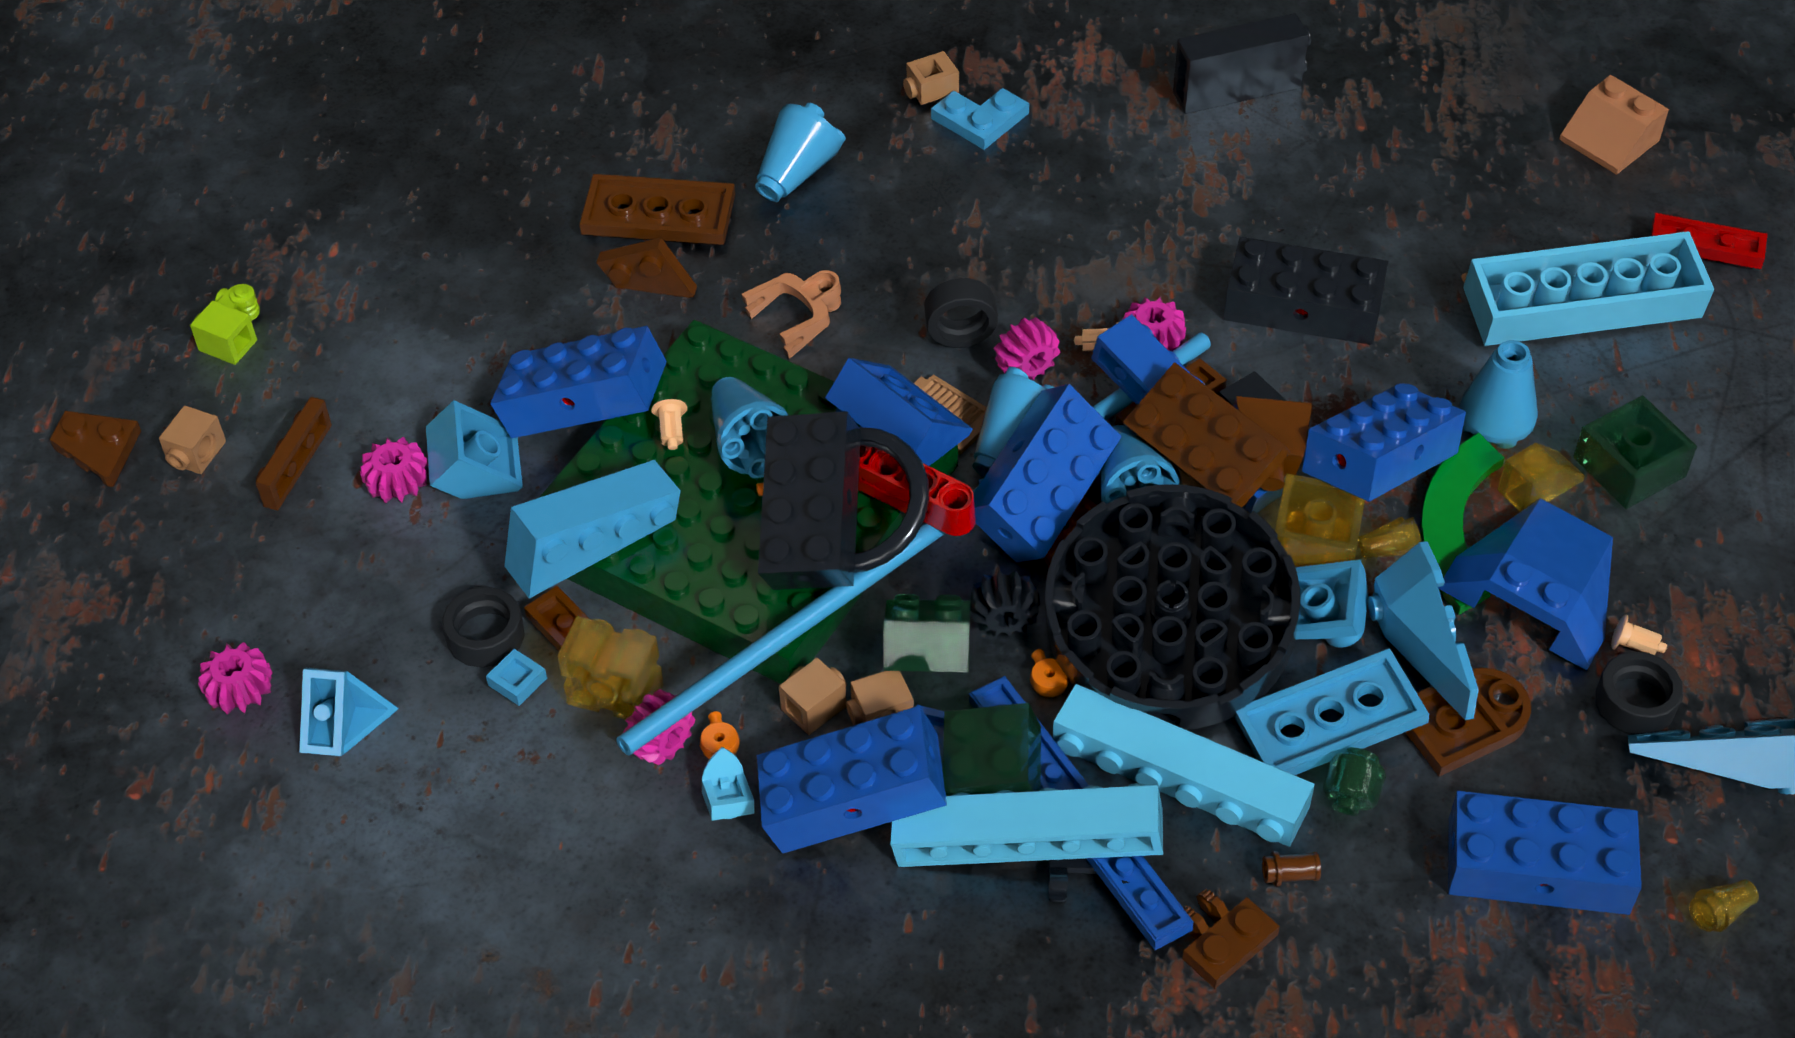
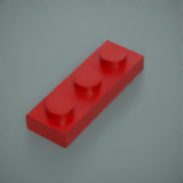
(1716, 241)

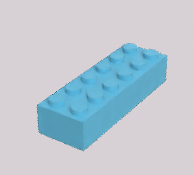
(1587, 288)

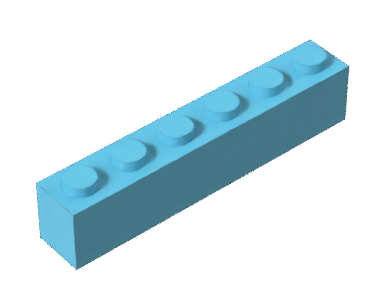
(1183, 765)
(1033, 827)

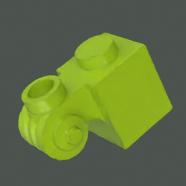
(226, 324)

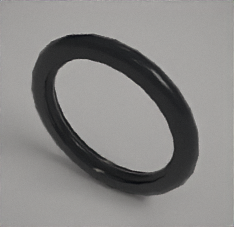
(918, 498)

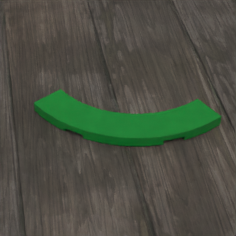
(1446, 500)

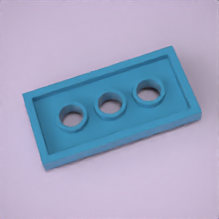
(1335, 690)

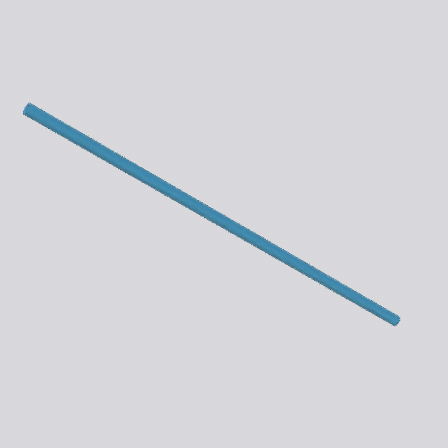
(823, 606)

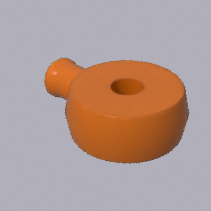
(1047, 676)
(718, 735)

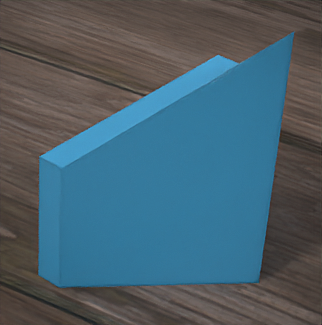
(338, 711)

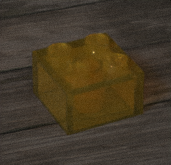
(1318, 521)

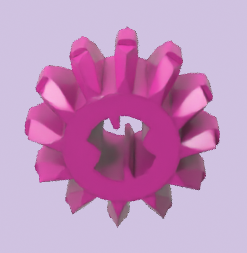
(1162, 319)
(1028, 347)
(394, 469)
(235, 678)
(669, 741)

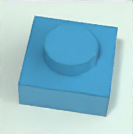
(516, 677)

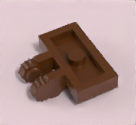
(1230, 941)

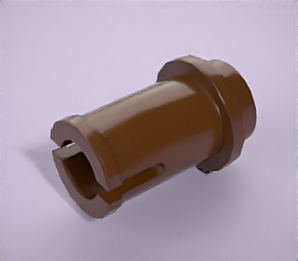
(1290, 867)

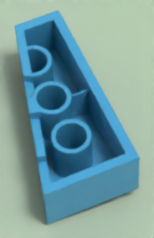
(585, 524)

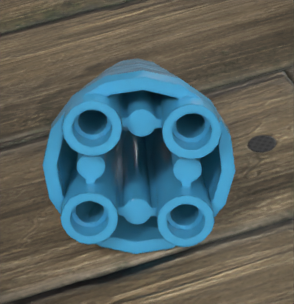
(796, 150)
(1502, 397)
(1007, 406)
(741, 424)
(1133, 466)

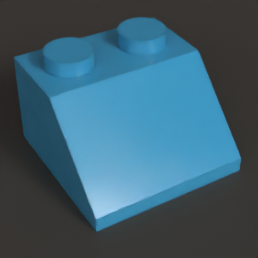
(471, 454)

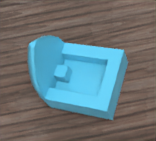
(726, 787)

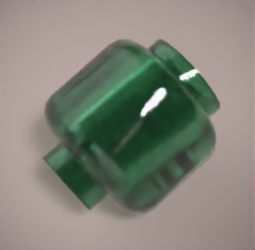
(1354, 781)

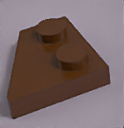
(647, 268)
(96, 442)

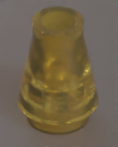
(1390, 539)
(1721, 905)

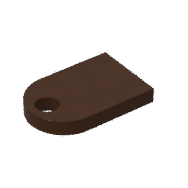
(1453, 741)

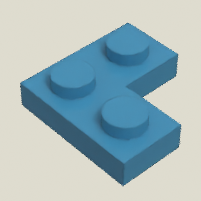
(981, 123)

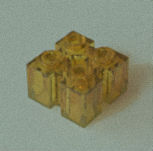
(608, 667)

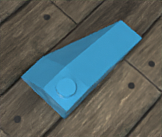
(1422, 628)
(1757, 755)

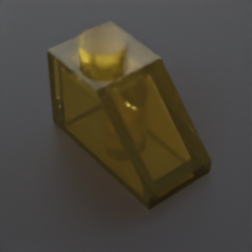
(1537, 474)

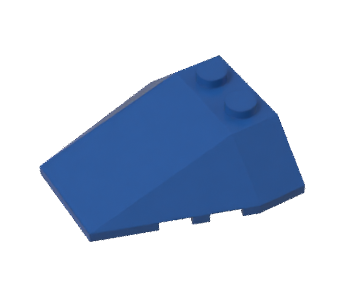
(1546, 568)

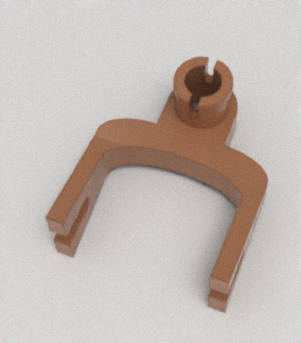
(818, 293)

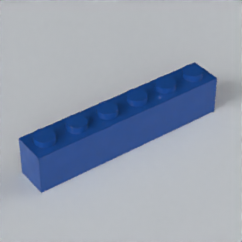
(1136, 364)

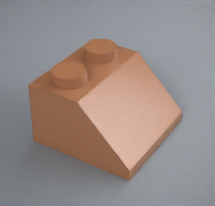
(1615, 124)

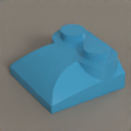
(1332, 602)

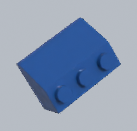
(889, 401)

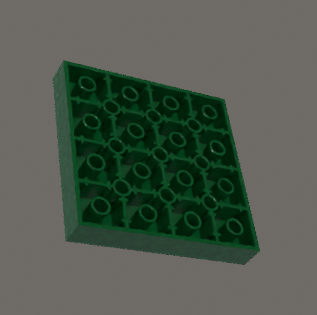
(704, 565)

